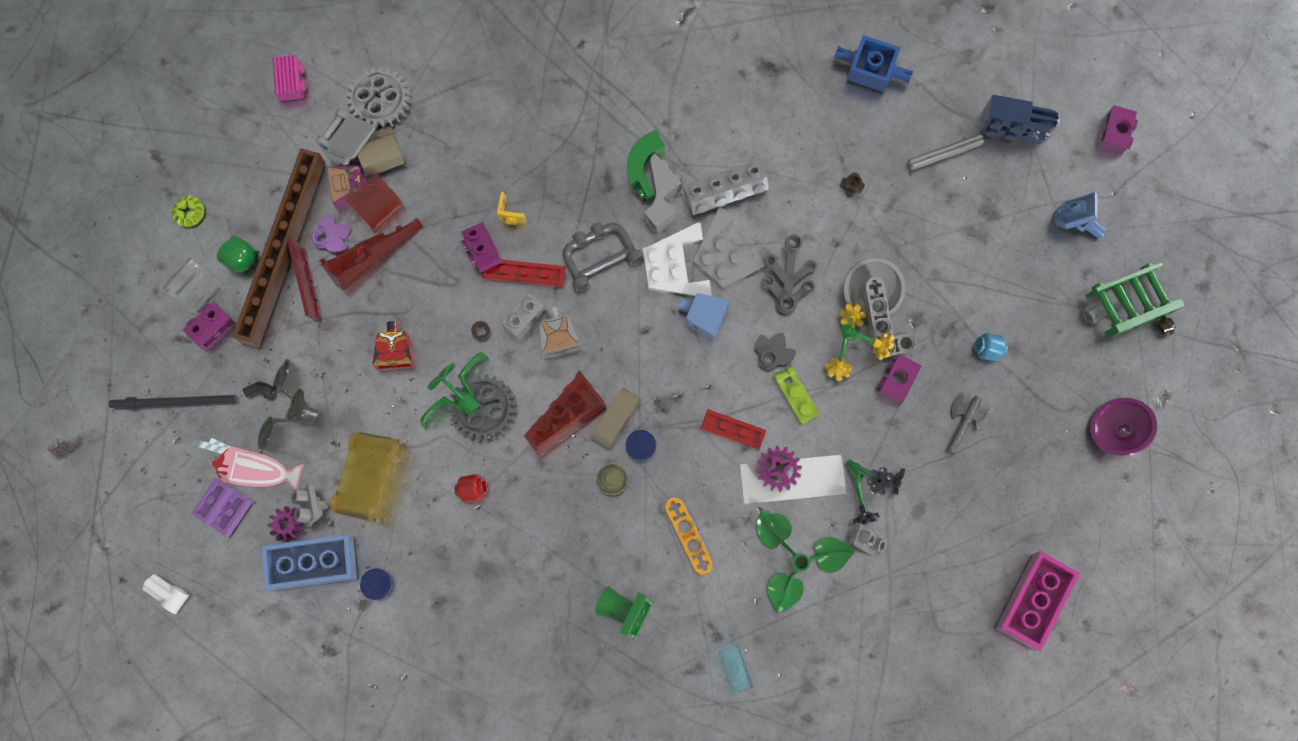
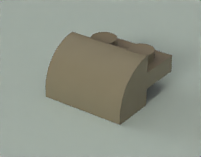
(380, 152)

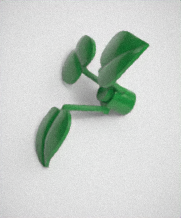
(465, 400)
(784, 589)

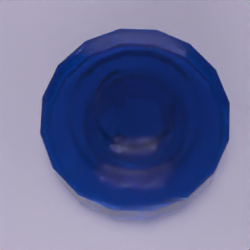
(640, 445)
(376, 584)

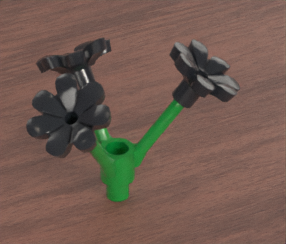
(878, 481)

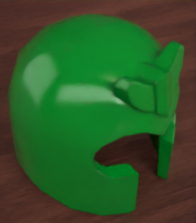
(237, 254)

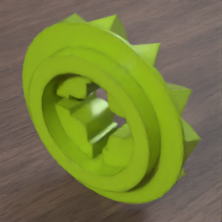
(193, 217)

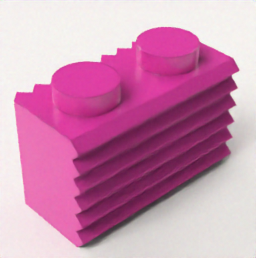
(288, 78)

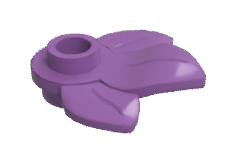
(333, 234)

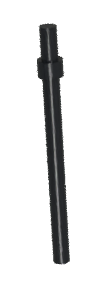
(133, 402)

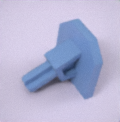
(1080, 213)

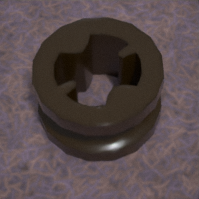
(486, 329)

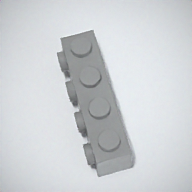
(725, 187)

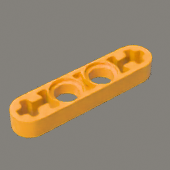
(685, 537)

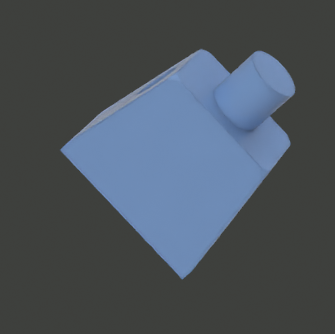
(704, 313)

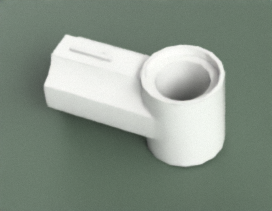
(168, 595)

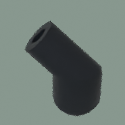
(259, 387)

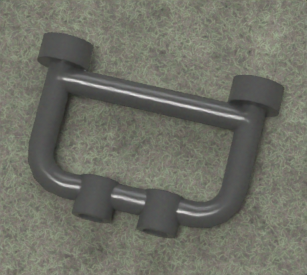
(598, 231)

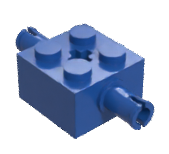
(873, 63)

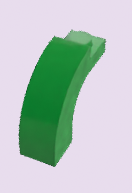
(638, 160)

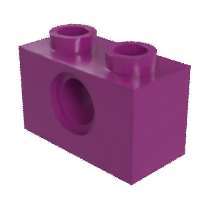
(1111, 139)
(907, 371)

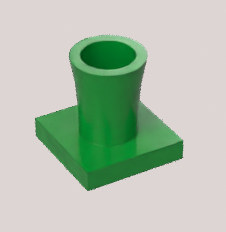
(621, 609)

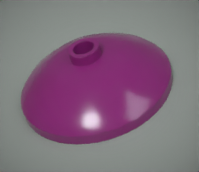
(1121, 416)

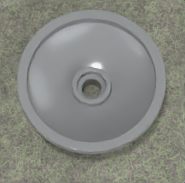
(881, 268)

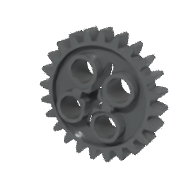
(489, 424)

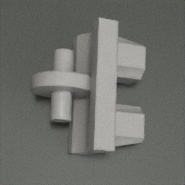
(311, 506)
(866, 540)

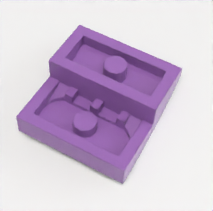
(221, 507)

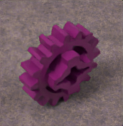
(774, 460)

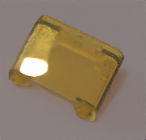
(367, 477)

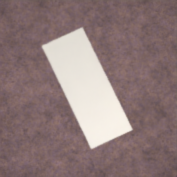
(818, 478)

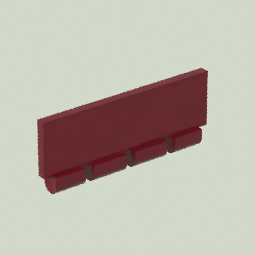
(304, 278)

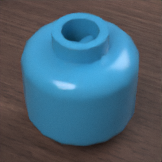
(991, 347)

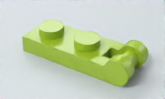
(796, 395)

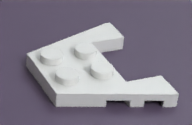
(667, 266)

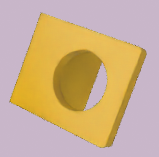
(509, 217)

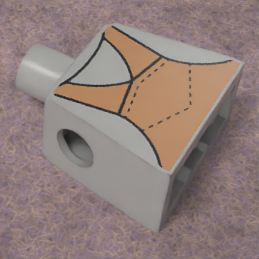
(557, 334)

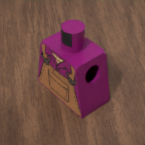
(344, 182)

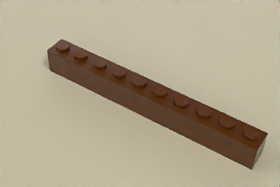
(276, 253)

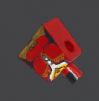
(393, 349)

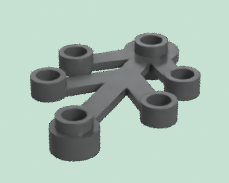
(789, 278)

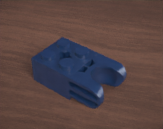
(1017, 120)

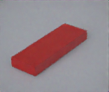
(733, 429)

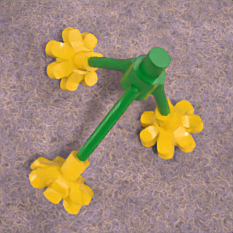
(853, 317)

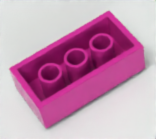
(1037, 600)

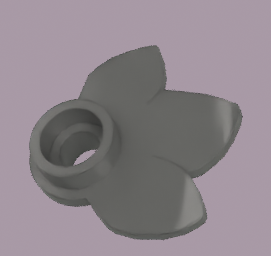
(774, 348)

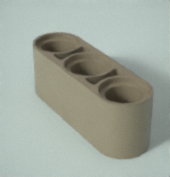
(615, 418)

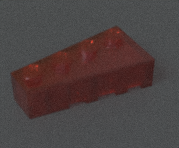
(566, 415)

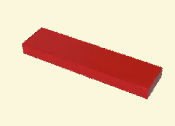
(527, 273)

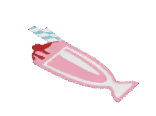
(250, 468)

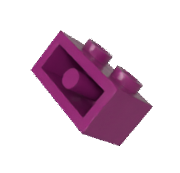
(481, 247)
(208, 325)

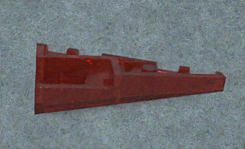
(364, 255)

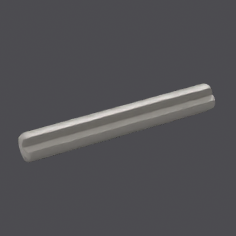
(946, 151)

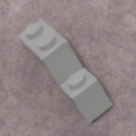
(666, 185)

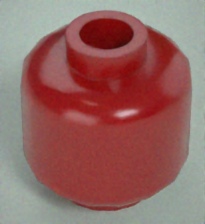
(471, 488)

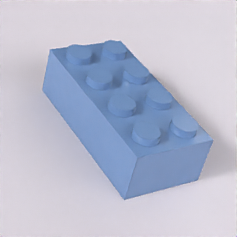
(309, 562)

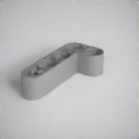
(883, 315)

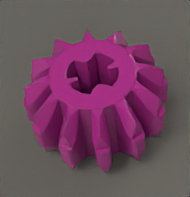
(280, 530)

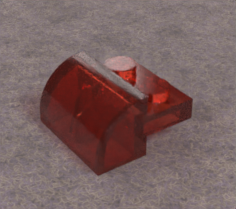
(374, 202)

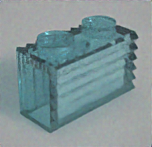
(735, 669)

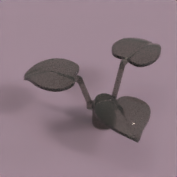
(298, 408)

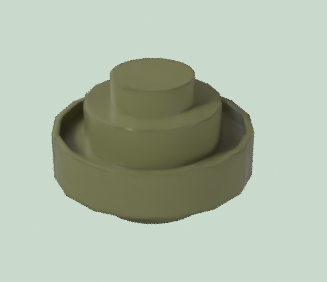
(612, 479)

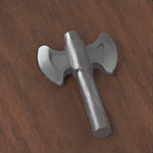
(970, 413)

